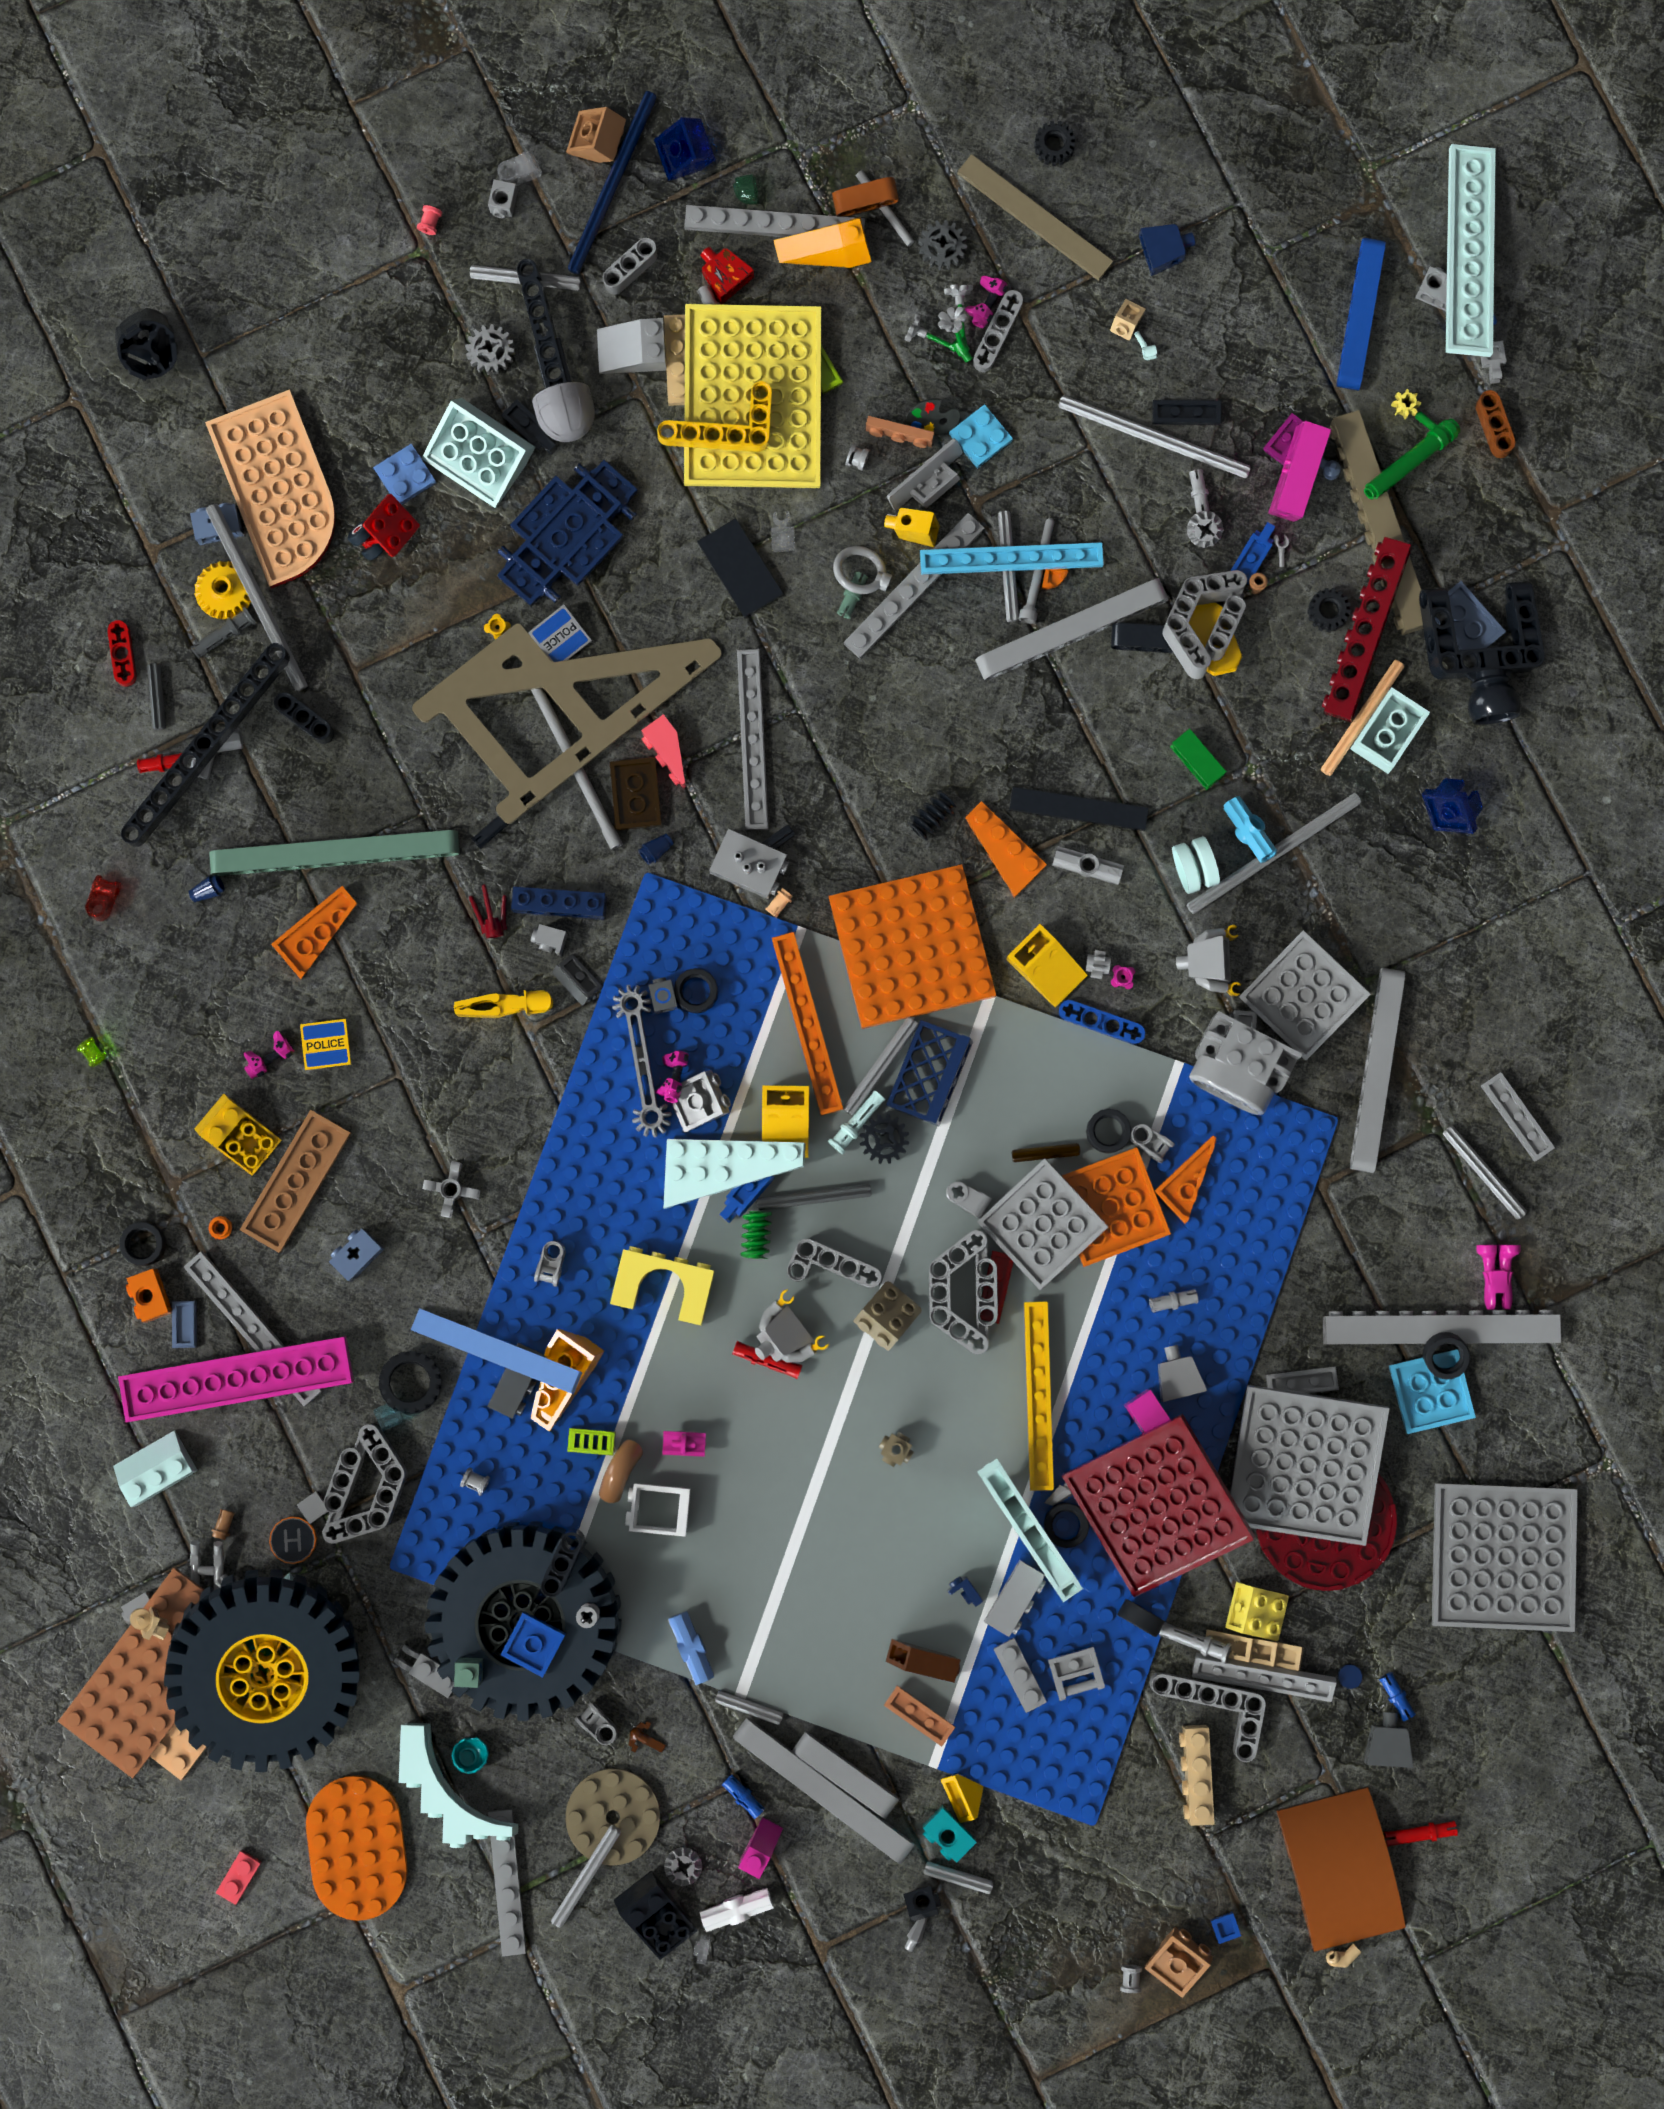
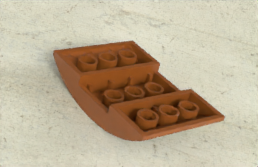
(1342, 1869)

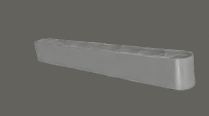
(1071, 629)
(1377, 1070)
(823, 1791)

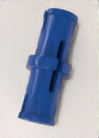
(1397, 1696)
(743, 1796)

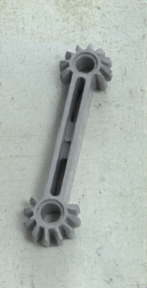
(641, 1060)

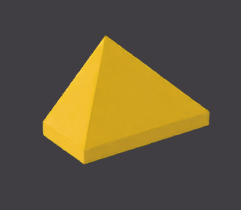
(964, 1796)

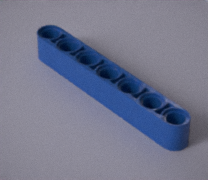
(1360, 314)

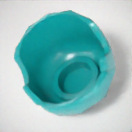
(470, 1755)

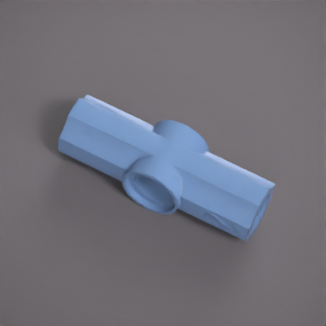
(691, 1648)

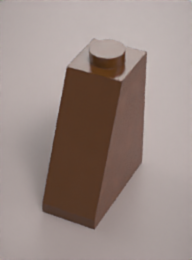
(923, 1661)

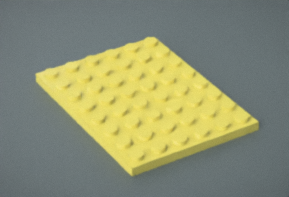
(724, 357)

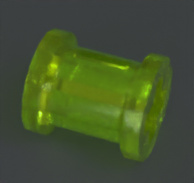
(91, 1052)

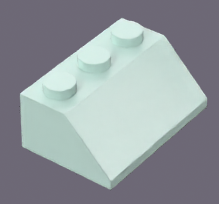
(154, 1469)

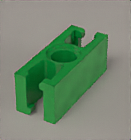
(1198, 759)

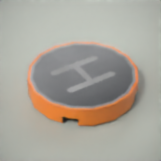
(293, 1540)

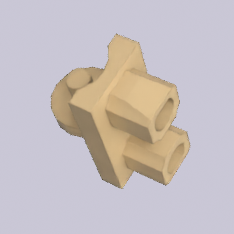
(149, 1623)

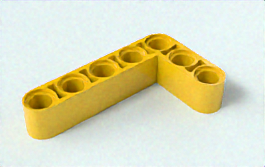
(724, 430)

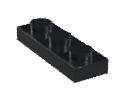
(1186, 412)

